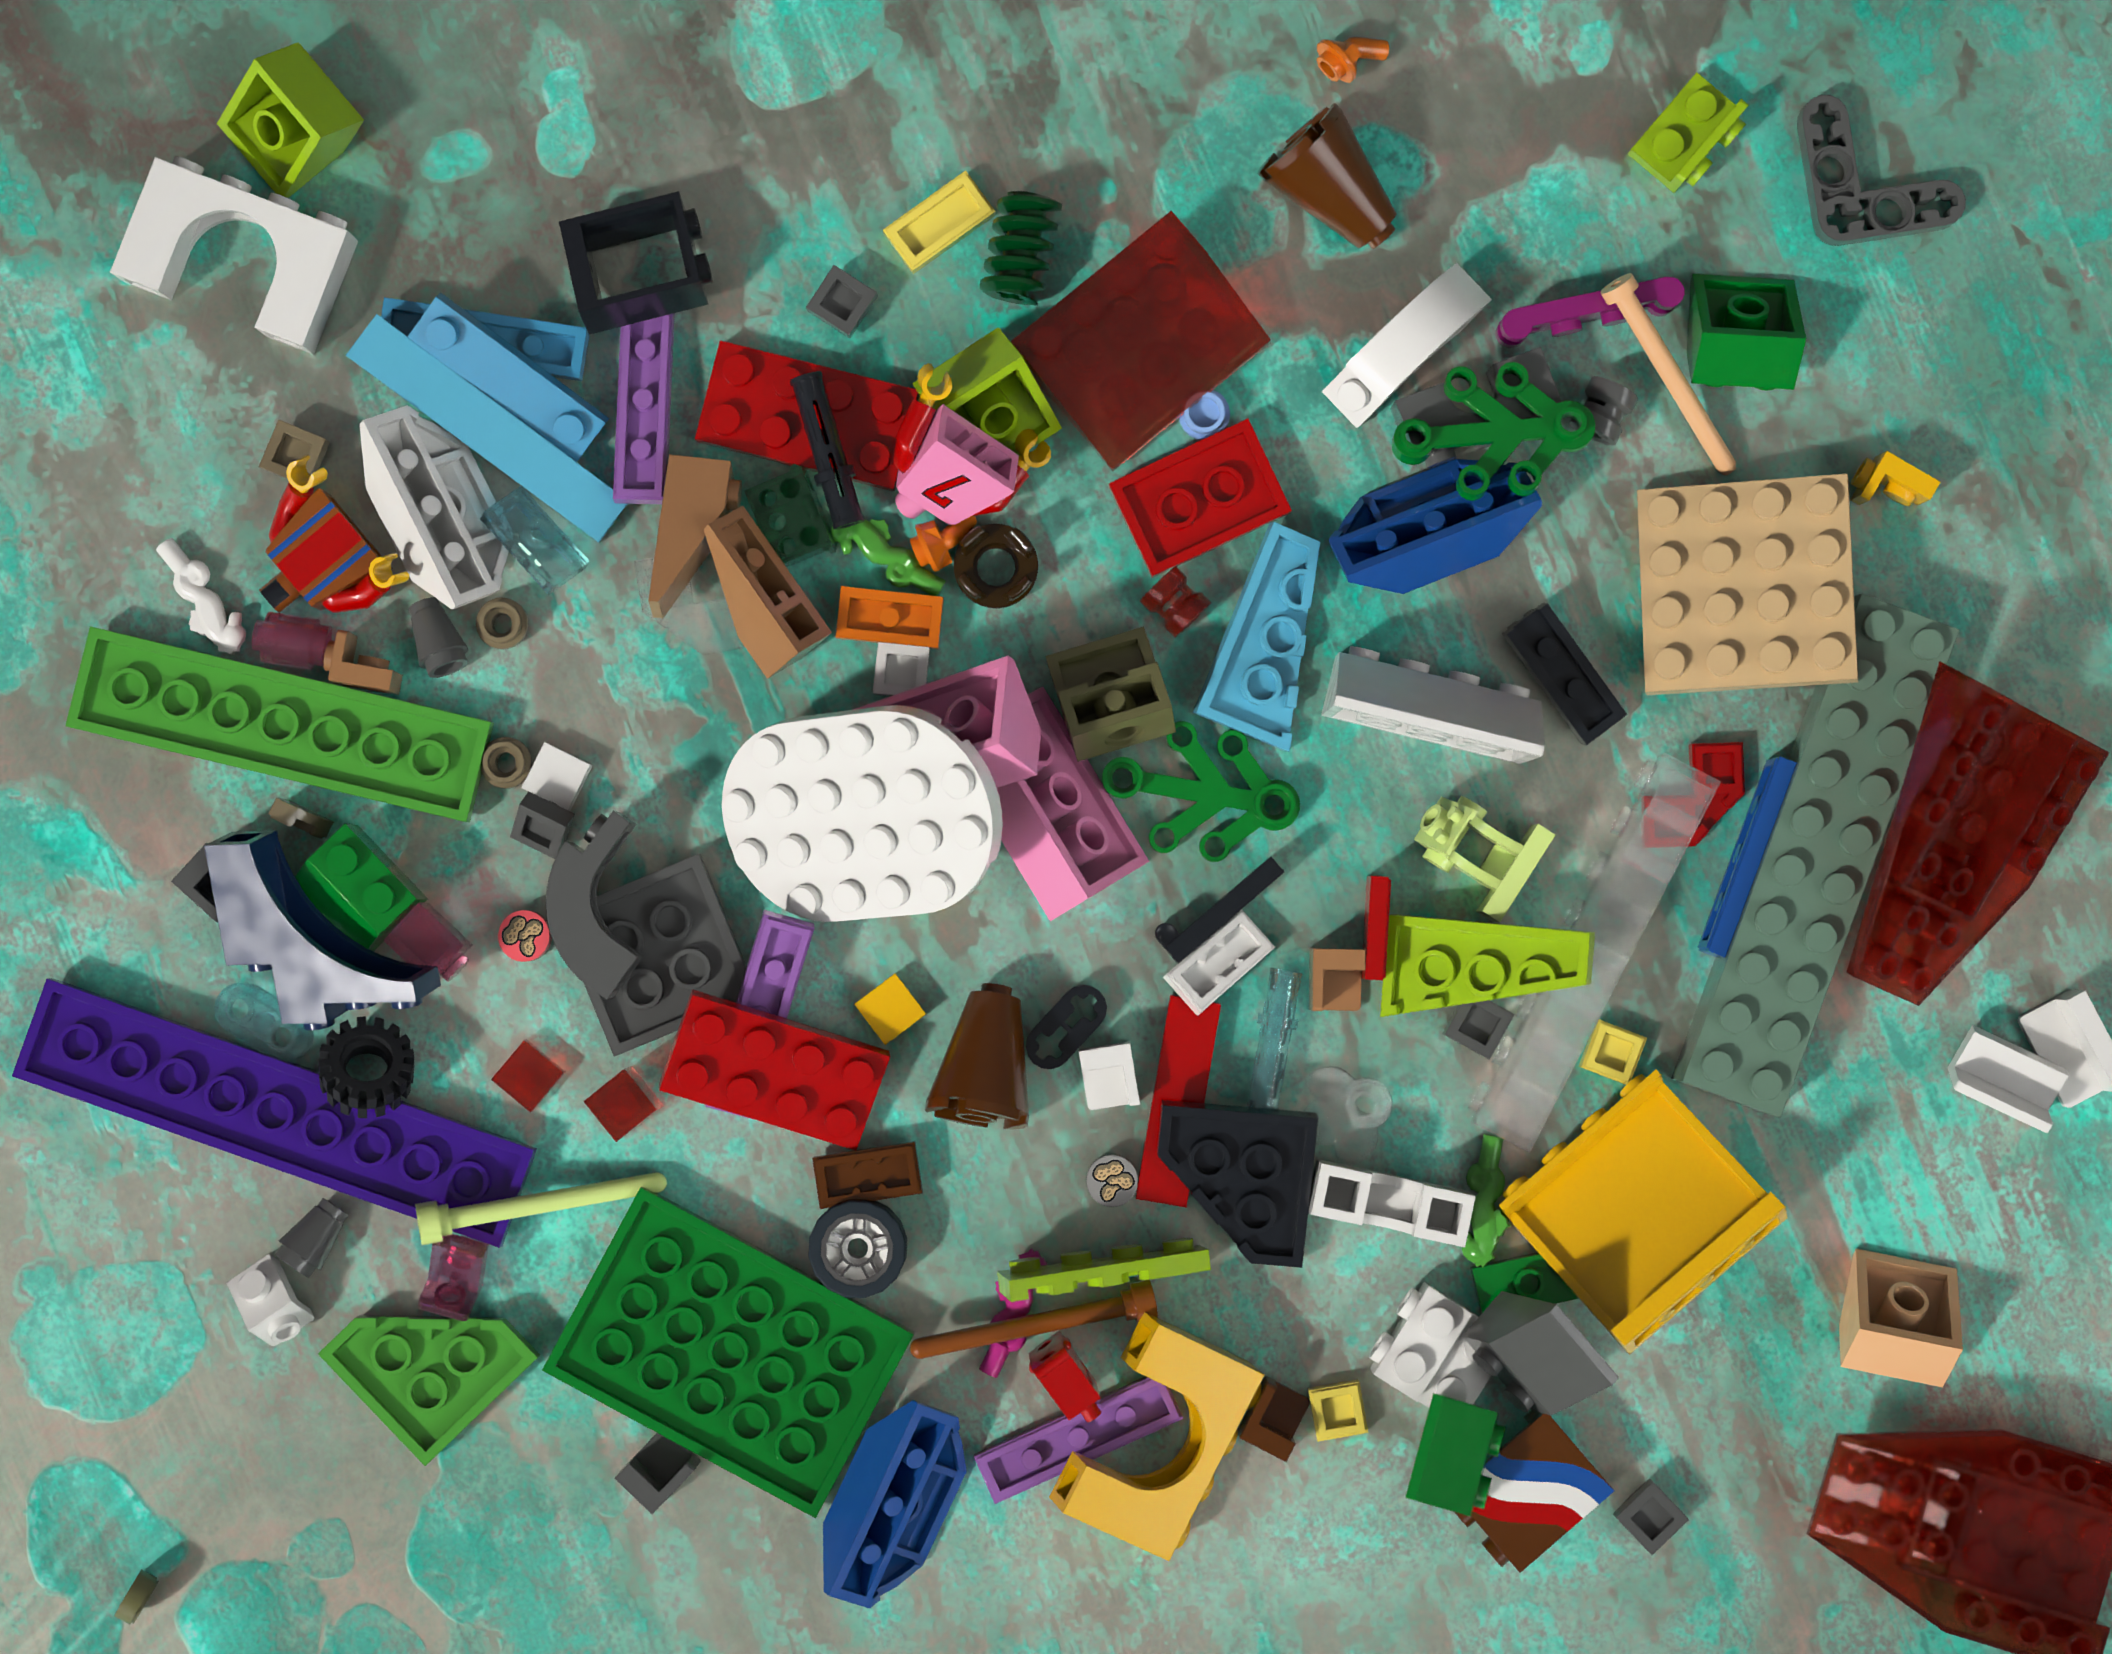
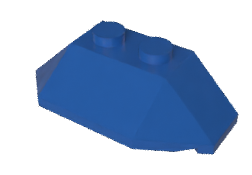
(1427, 530)
(891, 1503)

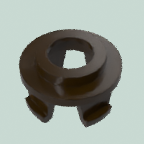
(991, 537)

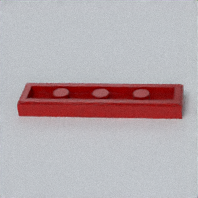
(1180, 1076)

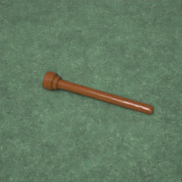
(1130, 1304)

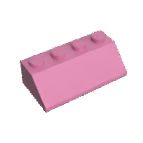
(987, 709)
(1064, 822)

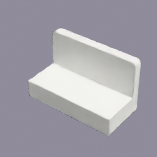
(2075, 1038)
(2007, 1077)

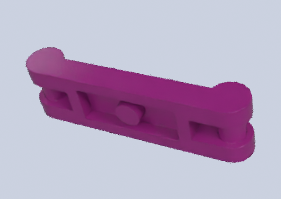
(1567, 314)

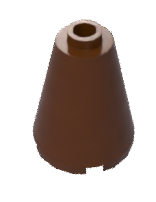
(1332, 179)
(984, 1064)

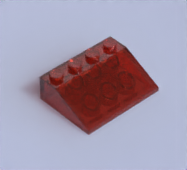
(1141, 341)

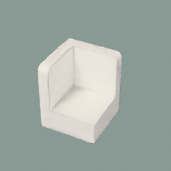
(1109, 1076)

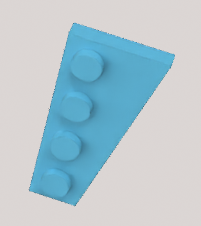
(1261, 651)

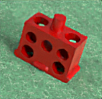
(1065, 1378)

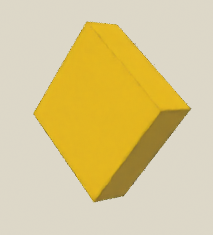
(890, 1009)

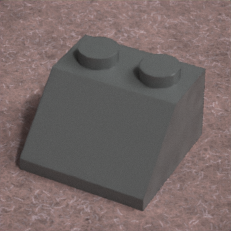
(1537, 1354)

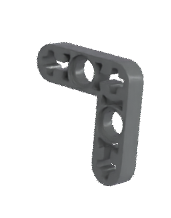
(1847, 194)

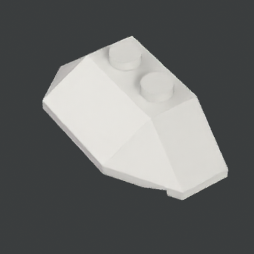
(432, 506)

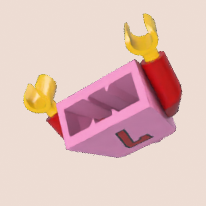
(953, 464)

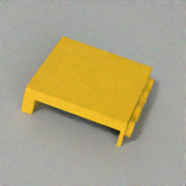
(1641, 1211)

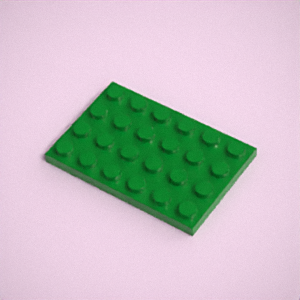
(728, 1351)

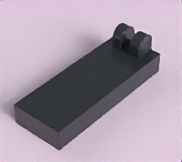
(1564, 673)
(1182, 944)

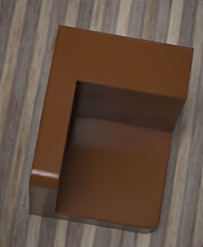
(1274, 1419)

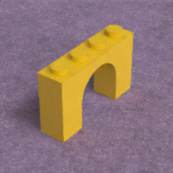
(1157, 1506)

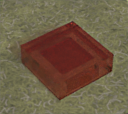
(528, 1075)

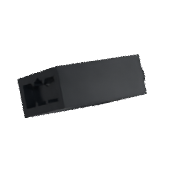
(627, 224)

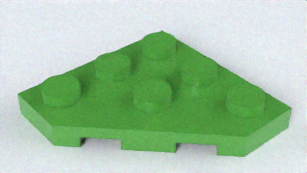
(428, 1372)

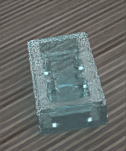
(534, 540)

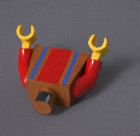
(322, 551)

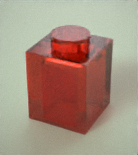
(623, 1103)

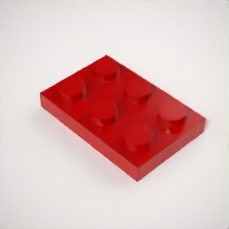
(1200, 498)

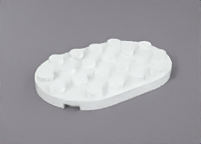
(861, 814)

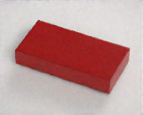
(1376, 927)

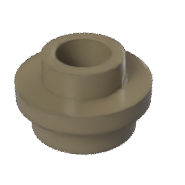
(486, 619)
(494, 751)

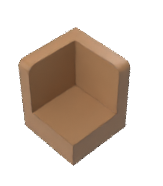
(1335, 979)

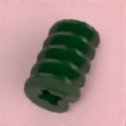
(1018, 247)

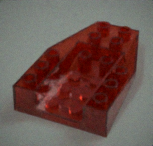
(1967, 831)
(1976, 1532)

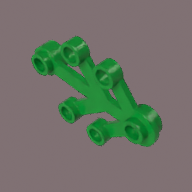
(1501, 430)
(1210, 793)

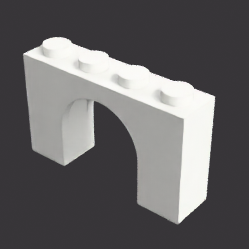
(184, 204)

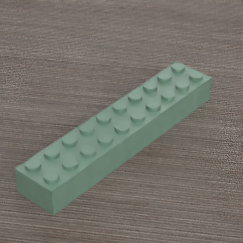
(1816, 863)

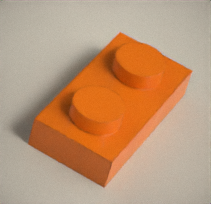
(889, 617)

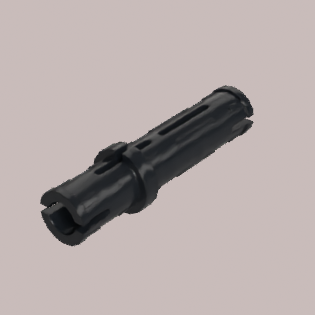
(843, 510)

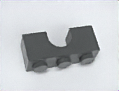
(1438, 410)

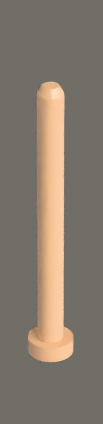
(1622, 293)

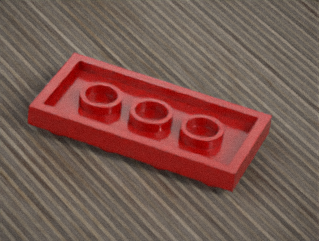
(757, 413)
(774, 1070)

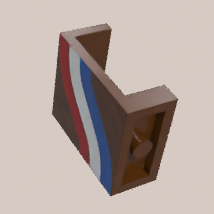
(1536, 1492)

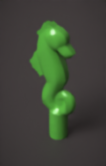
(902, 563)
(1486, 1221)

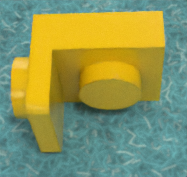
(1901, 481)

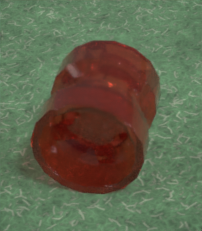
(1183, 610)

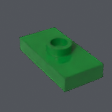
(1522, 1276)

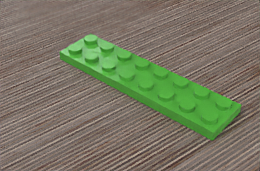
(279, 724)

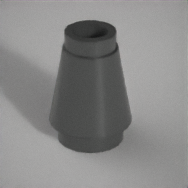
(436, 639)
(312, 1238)

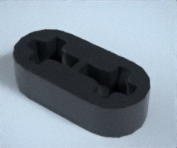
(1076, 1035)

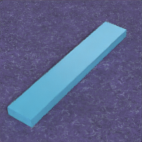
(486, 427)

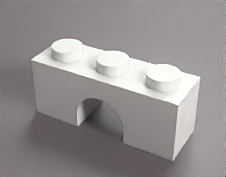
(1391, 1202)

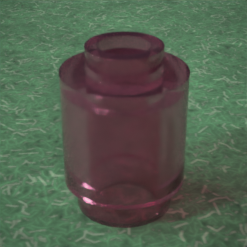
(291, 640)

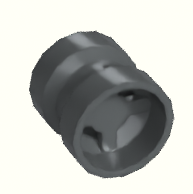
(1608, 404)

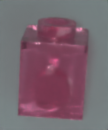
(454, 1277)

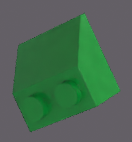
(1744, 332)
(358, 887)
(1454, 1456)

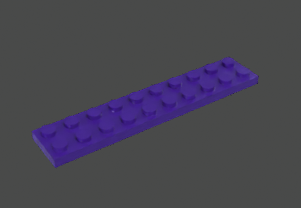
(263, 1108)

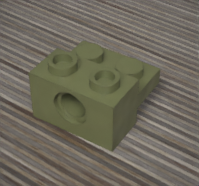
(1111, 694)

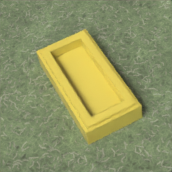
(939, 222)

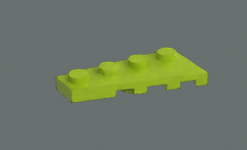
(1466, 962)

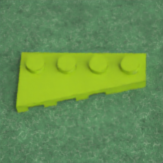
(1176, 1258)

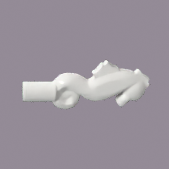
(210, 615)

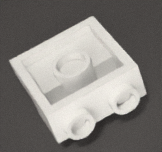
(1429, 1351)

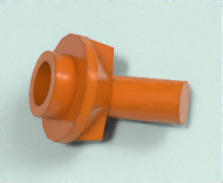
(1339, 58)
(933, 545)

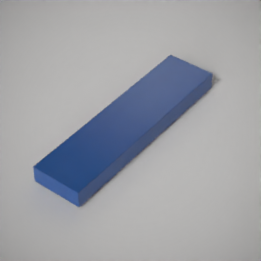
(1746, 856)

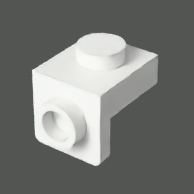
(269, 1302)

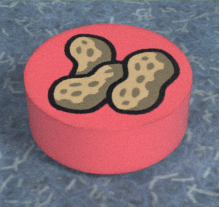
(524, 935)

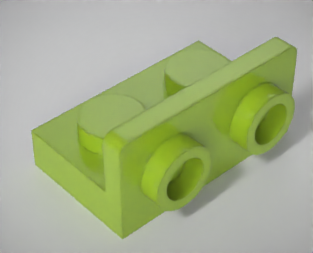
(1686, 132)

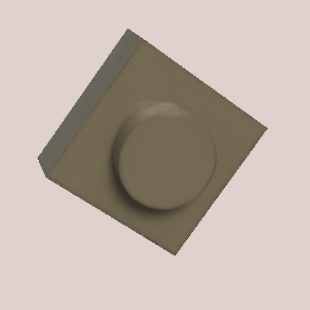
(290, 444)

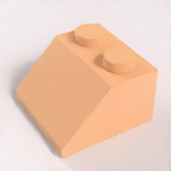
(1900, 1318)

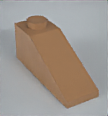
(693, 497)
(762, 596)

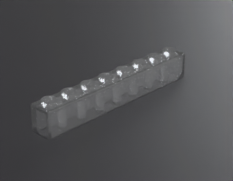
(1617, 909)

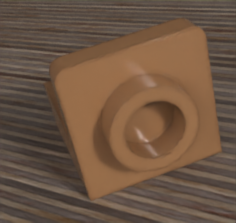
(367, 674)

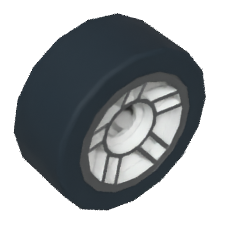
(853, 1274)

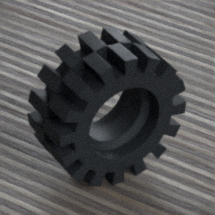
(366, 1040)

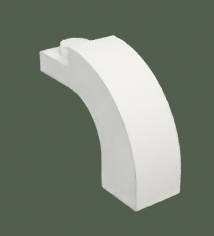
(1406, 344)

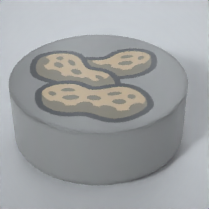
(1112, 1180)

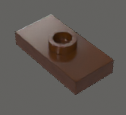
(868, 1174)

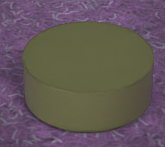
(136, 1597)

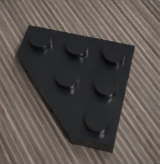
(1246, 1172)

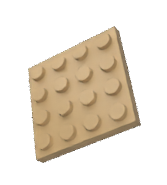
(1747, 585)

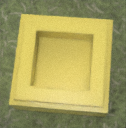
(1612, 1052)
(1337, 1410)

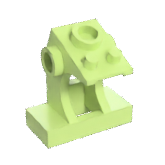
(1504, 867)

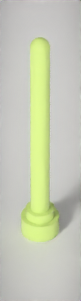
(439, 1220)

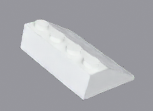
(1435, 708)

